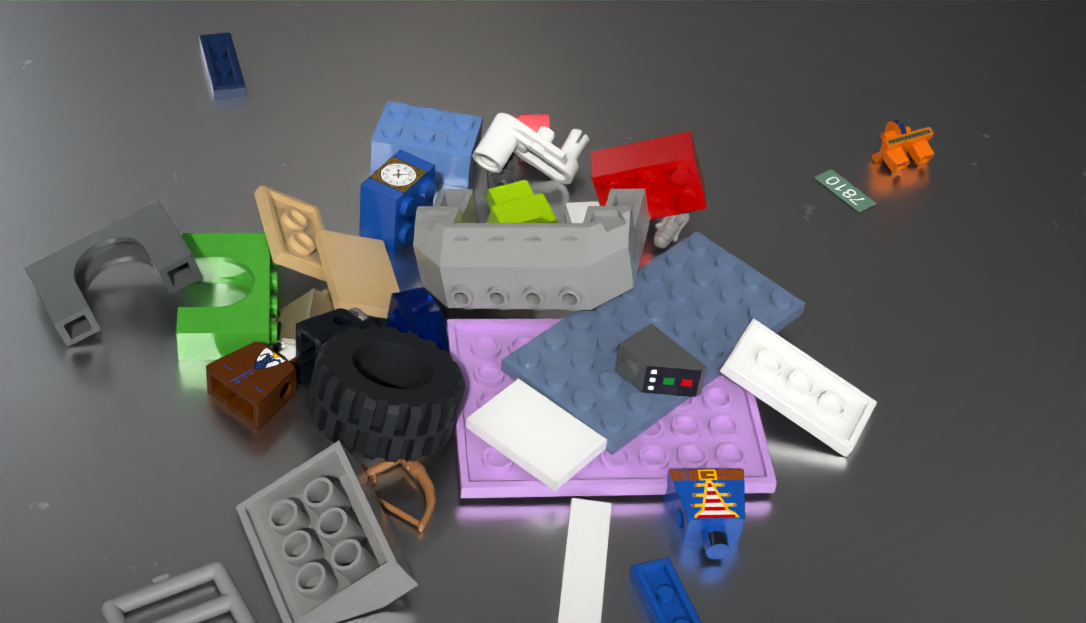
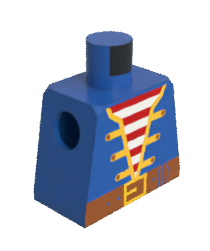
(707, 507)

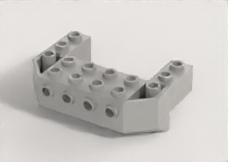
(529, 263)

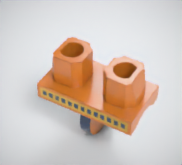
(899, 142)

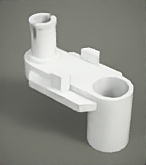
(510, 135)

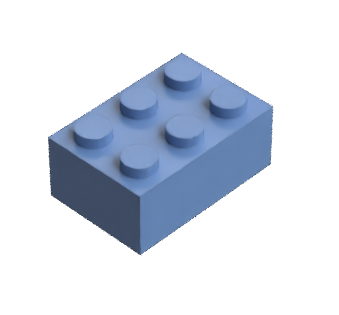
(430, 134)

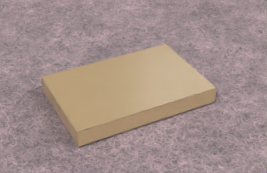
(291, 231)
(357, 272)

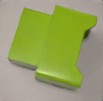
(518, 204)

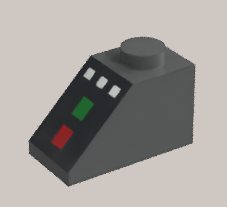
(659, 364)

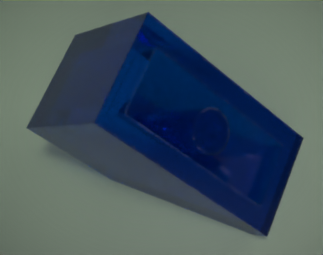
(418, 313)

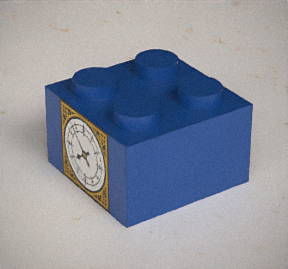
(392, 197)

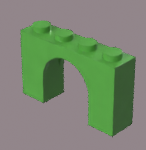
(236, 261)

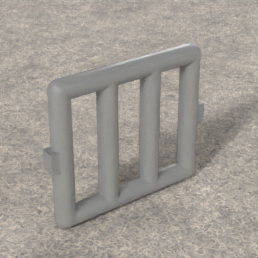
(164, 586)

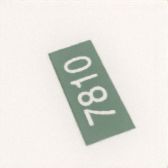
(845, 190)

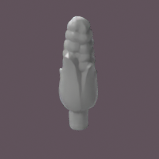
(669, 229)

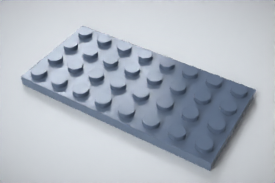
(690, 294)

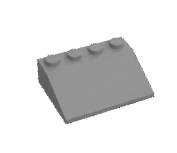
(325, 541)

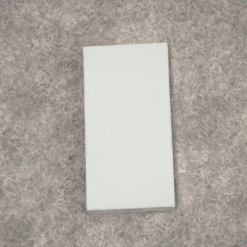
(799, 387)

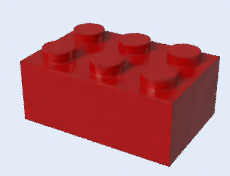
(660, 165)

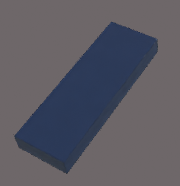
(222, 66)

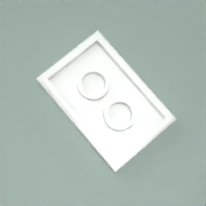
(536, 434)

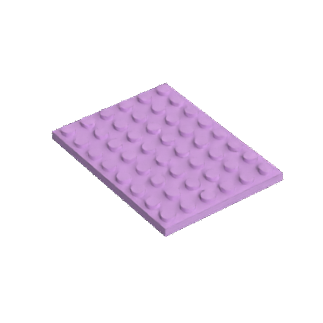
(702, 433)

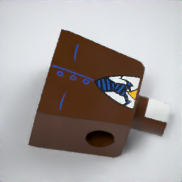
(254, 381)

